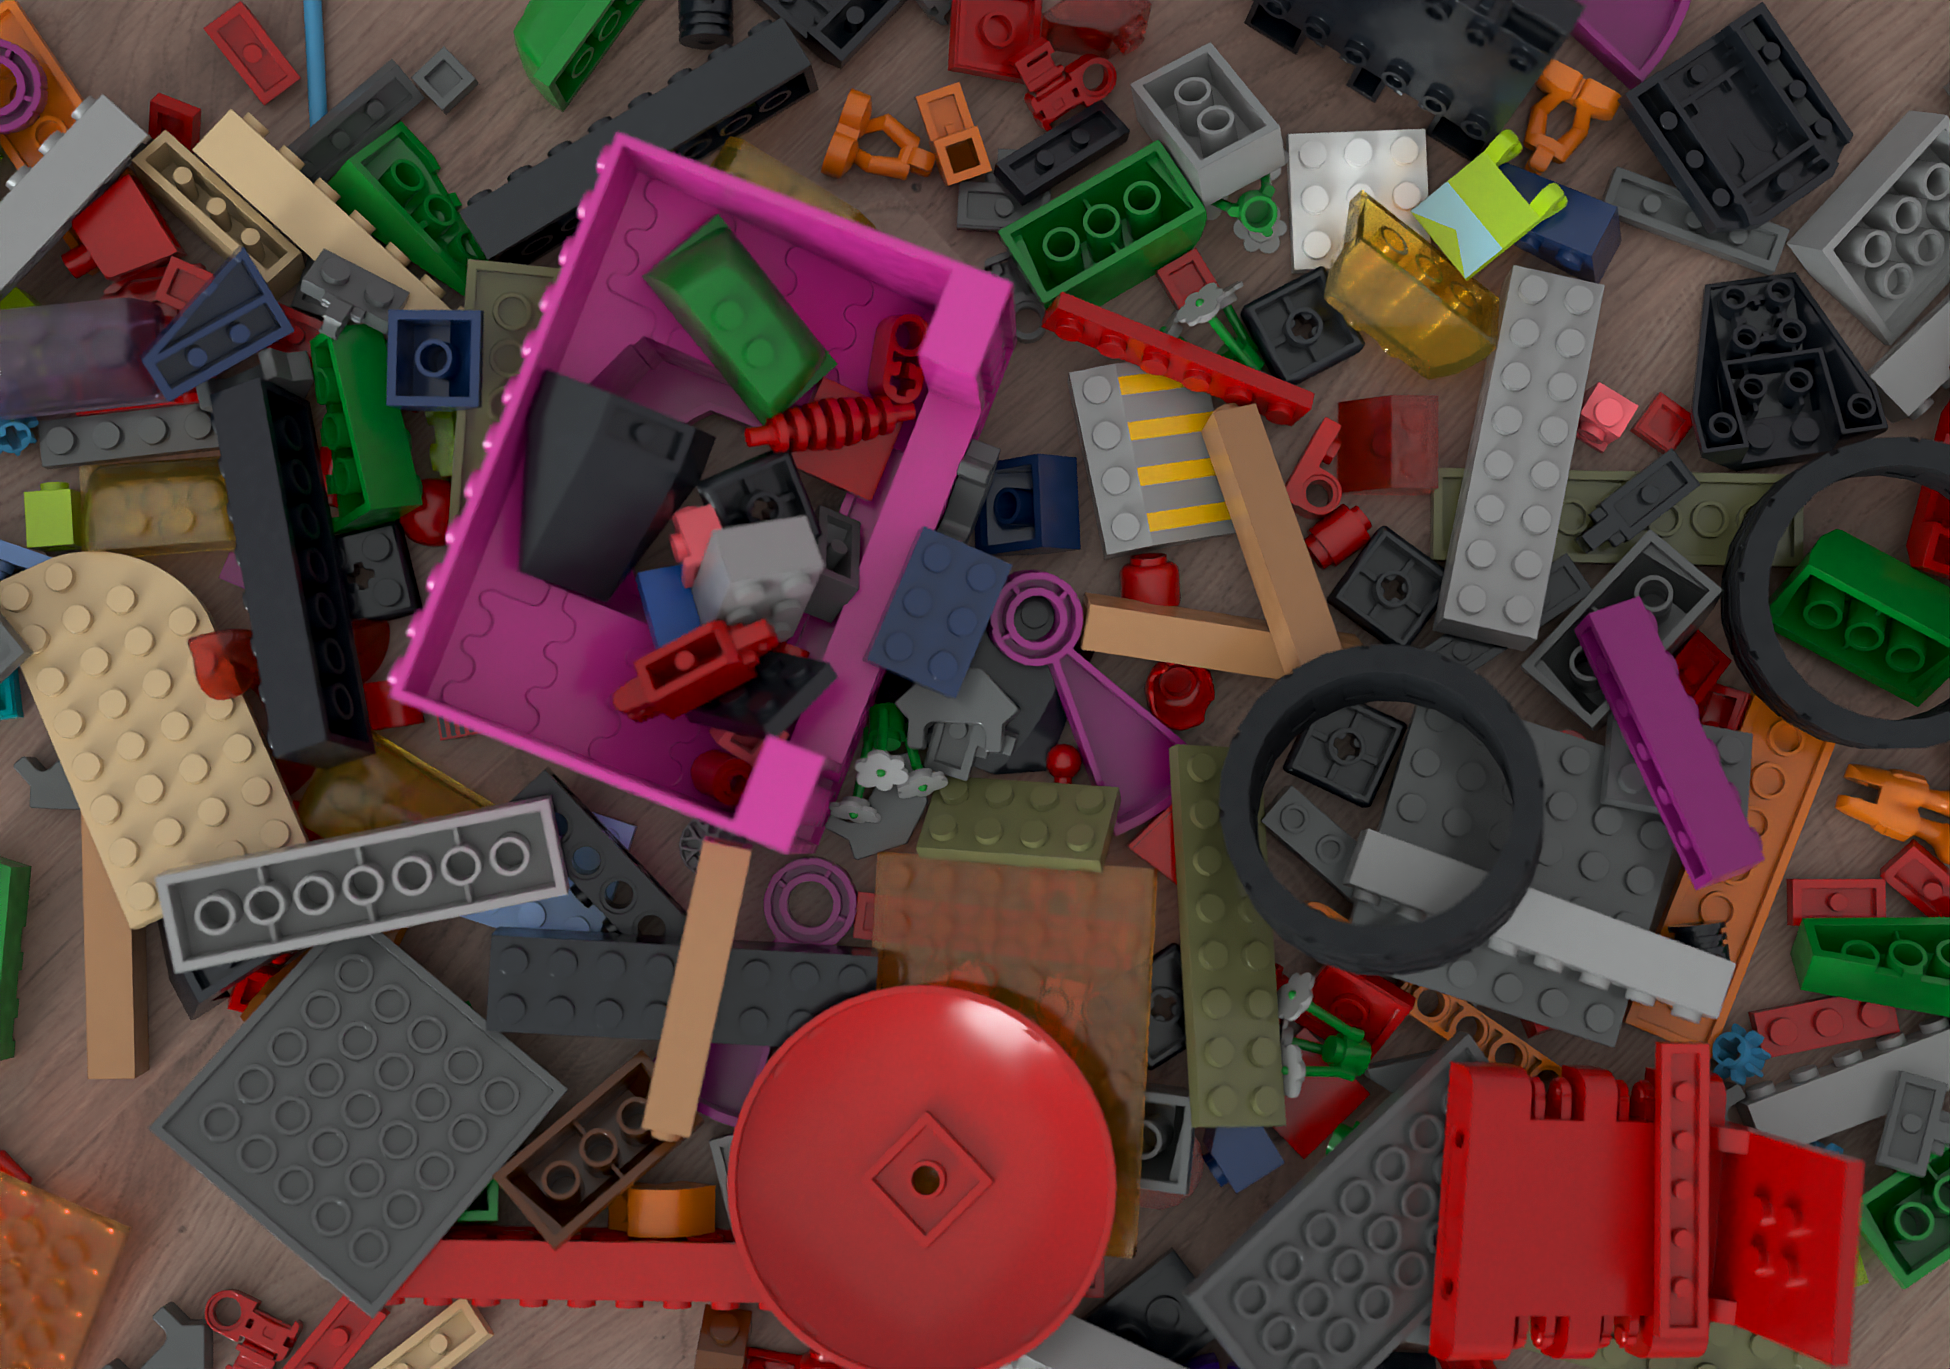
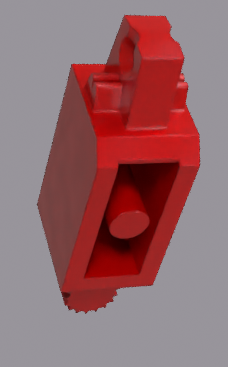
(694, 669)

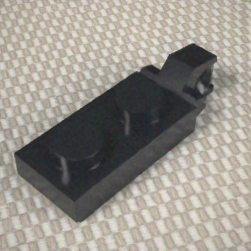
(1639, 502)

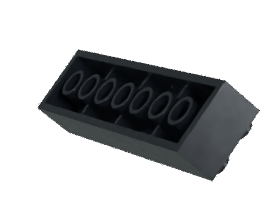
(685, 118)
(291, 576)
(624, 984)

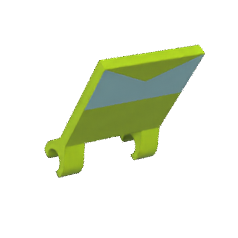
(1481, 211)

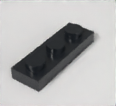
(1061, 152)

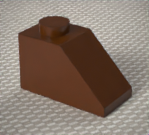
(724, 1339)

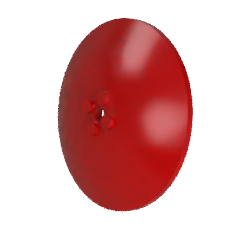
(832, 1202)

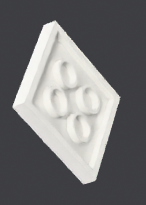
(1333, 168)

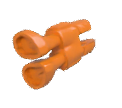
(1897, 806)

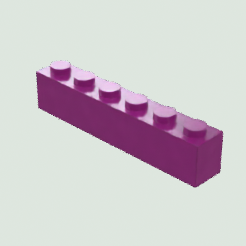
(1669, 743)

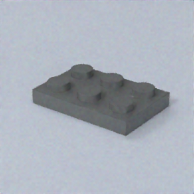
(1626, 788)

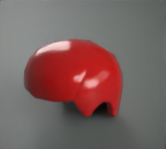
(429, 521)
(1179, 694)

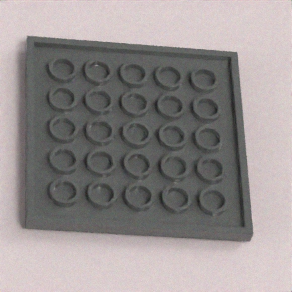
(1593, 854)
(359, 1113)

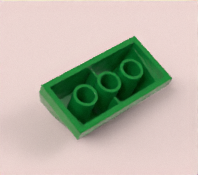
(566, 41)
(1108, 230)
(739, 319)
(1868, 615)
(1909, 1221)

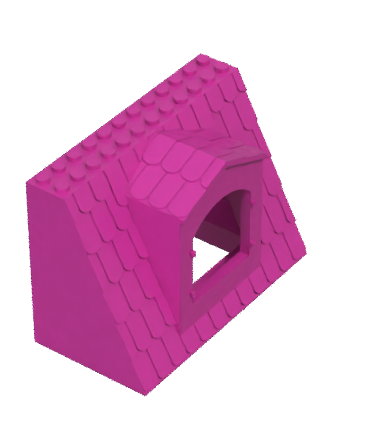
(546, 660)

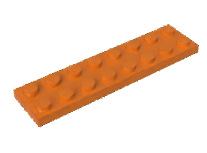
(1782, 788)

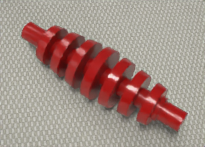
(830, 424)

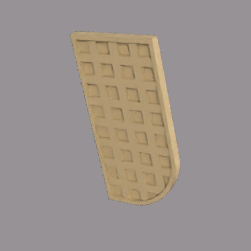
(144, 749)

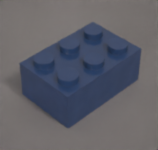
(937, 612)

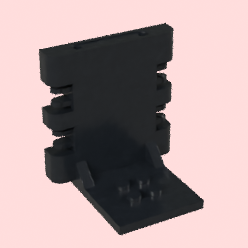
(1452, 56)

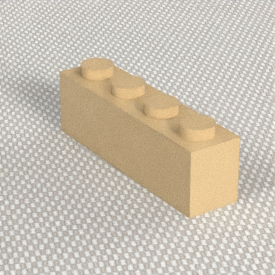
(216, 211)

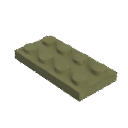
(1021, 823)

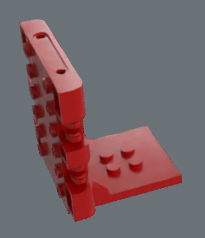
(1559, 1223)

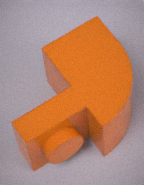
(952, 134)
(664, 1210)

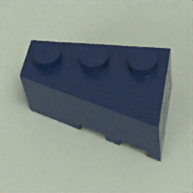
(1578, 237)
(216, 328)

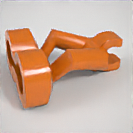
(1566, 85)
(854, 124)

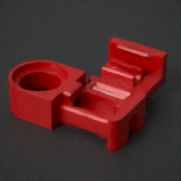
(1054, 92)
(262, 1332)

